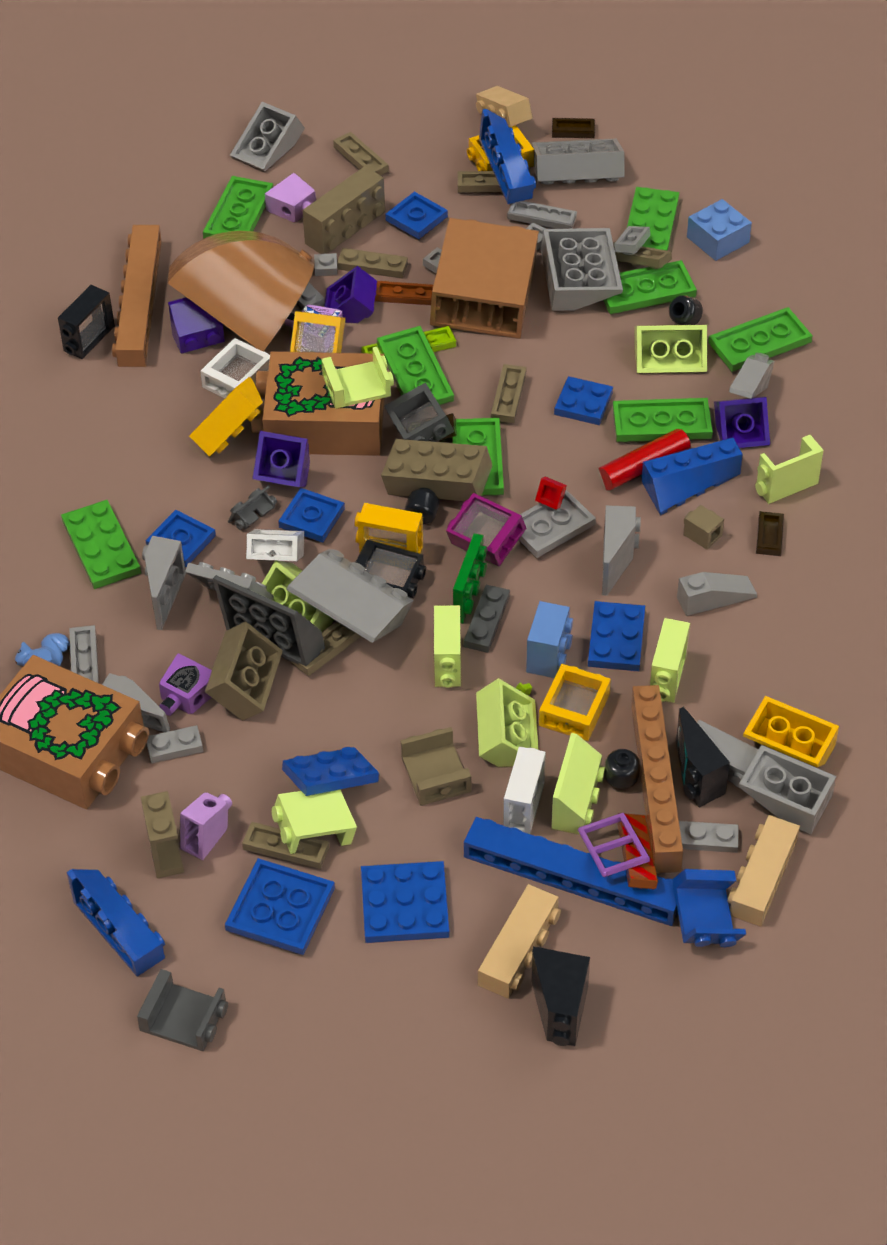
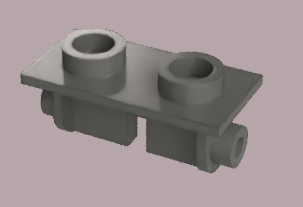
(258, 501)

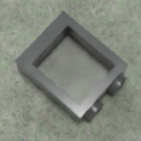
(419, 416)

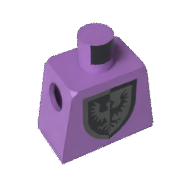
(184, 686)

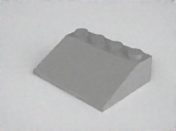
(578, 160)
(579, 267)
(351, 595)

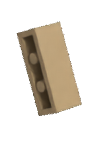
(506, 104)

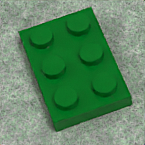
(468, 581)

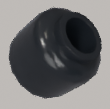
(685, 310)
(424, 502)
(622, 768)

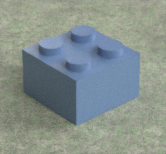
(719, 229)
(549, 639)

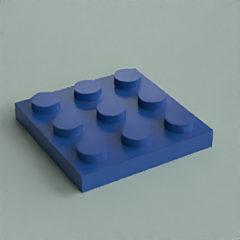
(404, 902)
(280, 906)

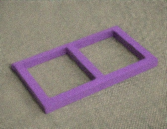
(631, 837)

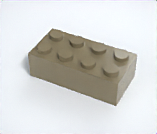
(344, 210)
(445, 468)

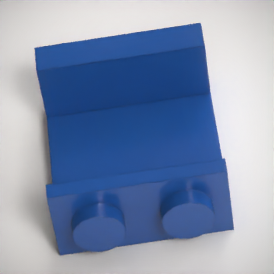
(704, 907)

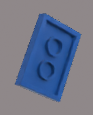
(616, 636)
(330, 771)

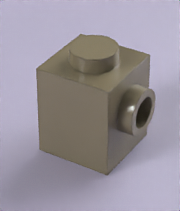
(703, 526)

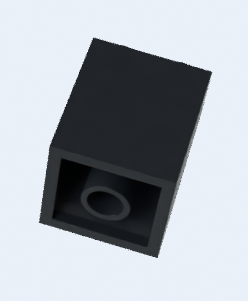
(560, 992)

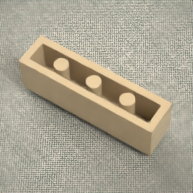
(764, 870)
(513, 948)

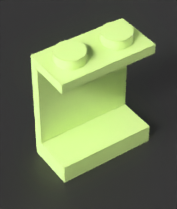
(358, 382)
(792, 475)
(313, 817)

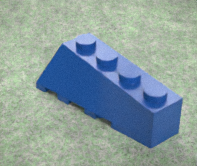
(505, 158)
(690, 472)
(116, 919)

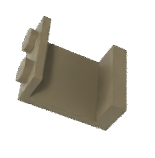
(434, 766)
(162, 834)

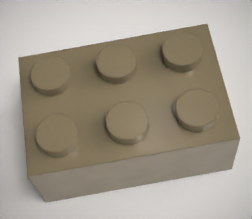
(244, 671)

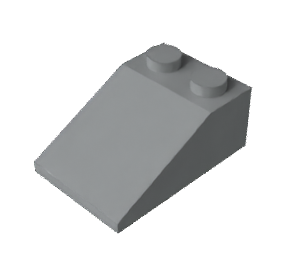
(267, 137)
(618, 543)
(165, 574)
(788, 787)

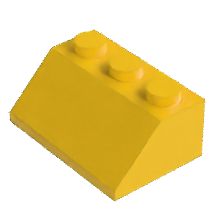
(228, 418)
(792, 732)

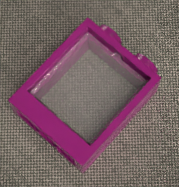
(497, 524)

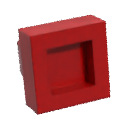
(550, 493)

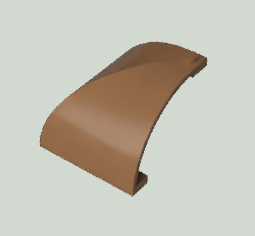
(243, 281)

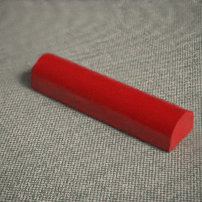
(631, 464)

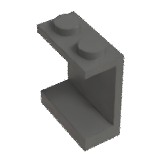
(181, 1013)

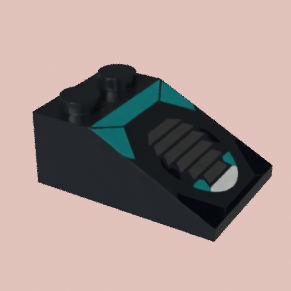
(701, 762)

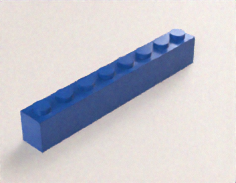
(566, 870)

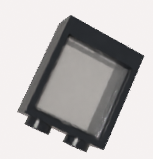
(86, 321)
(397, 566)

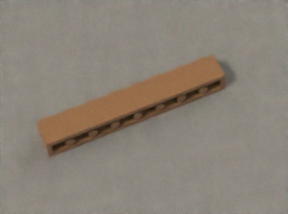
(137, 296)
(656, 779)

